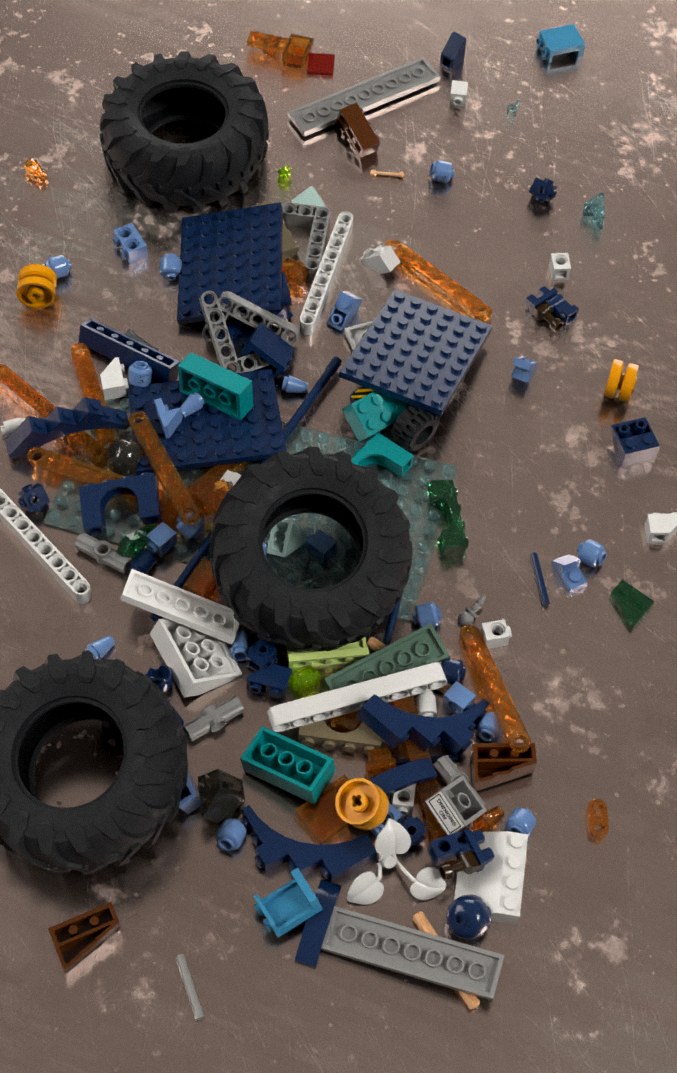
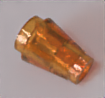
(34, 169)
(489, 819)

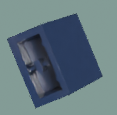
(634, 441)

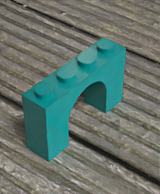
(385, 453)

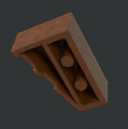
(357, 130)
(499, 763)
(82, 934)

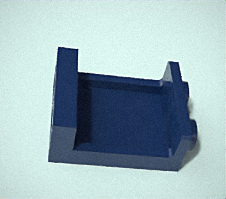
(270, 348)

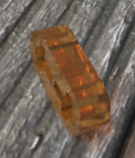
(602, 818)

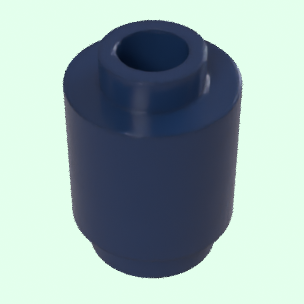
(143, 561)

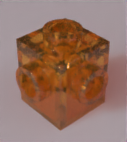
(294, 271)
(379, 761)

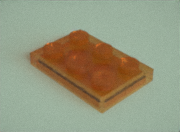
(322, 817)

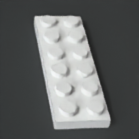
(180, 606)

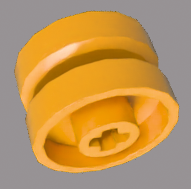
(36, 286)
(623, 381)
(362, 804)

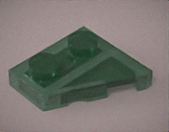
(134, 542)
(631, 602)

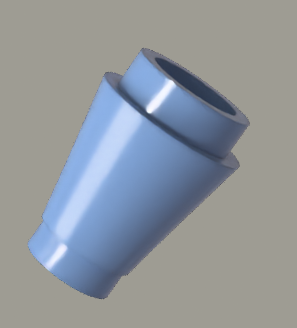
(293, 385)
(192, 404)
(240, 646)
(100, 647)

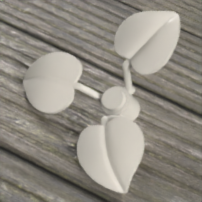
(389, 842)

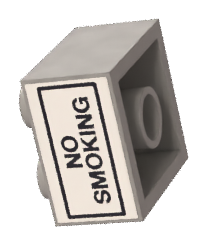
(455, 805)

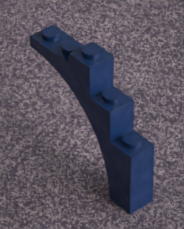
(62, 421)
(398, 726)
(336, 859)

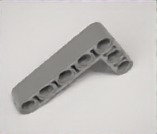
(319, 221)
(248, 317)
(226, 341)

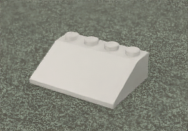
(194, 658)
(501, 879)

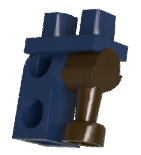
(551, 305)
(463, 846)

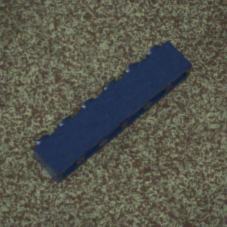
(116, 344)

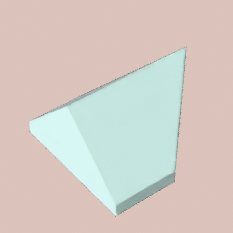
(309, 197)
(286, 538)

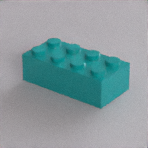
(216, 385)
(373, 414)
(288, 764)

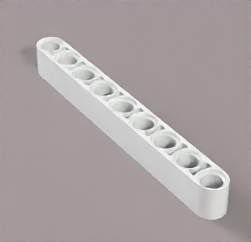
(326, 273)
(41, 547)
(353, 697)

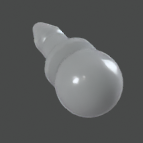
(466, 617)

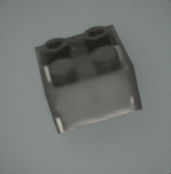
(220, 795)

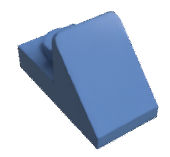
(523, 368)
(168, 418)
(569, 572)

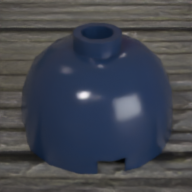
(468, 917)

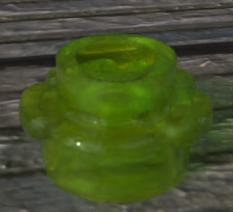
(285, 171)

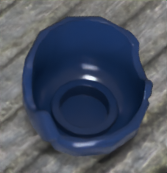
(161, 677)

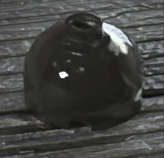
(123, 456)

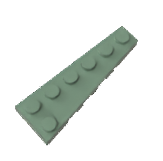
(406, 653)

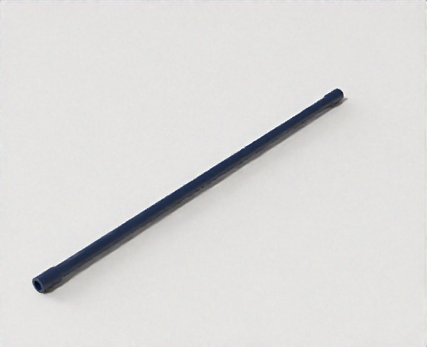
(329, 371)

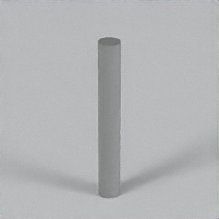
(189, 985)

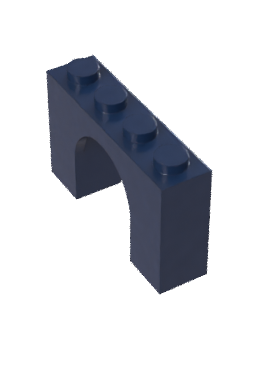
(96, 496)

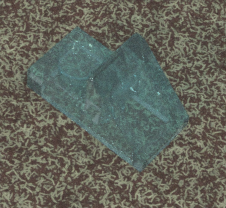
(596, 208)

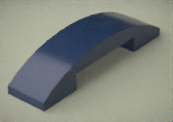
(405, 776)
(316, 926)

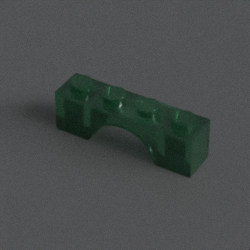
(444, 497)

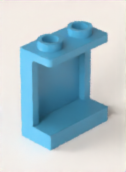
(560, 41)
(288, 905)

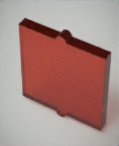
(321, 64)

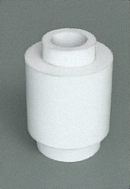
(10, 426)
(426, 704)

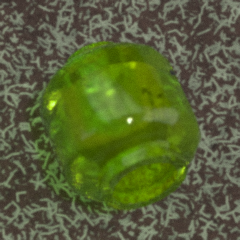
(305, 679)

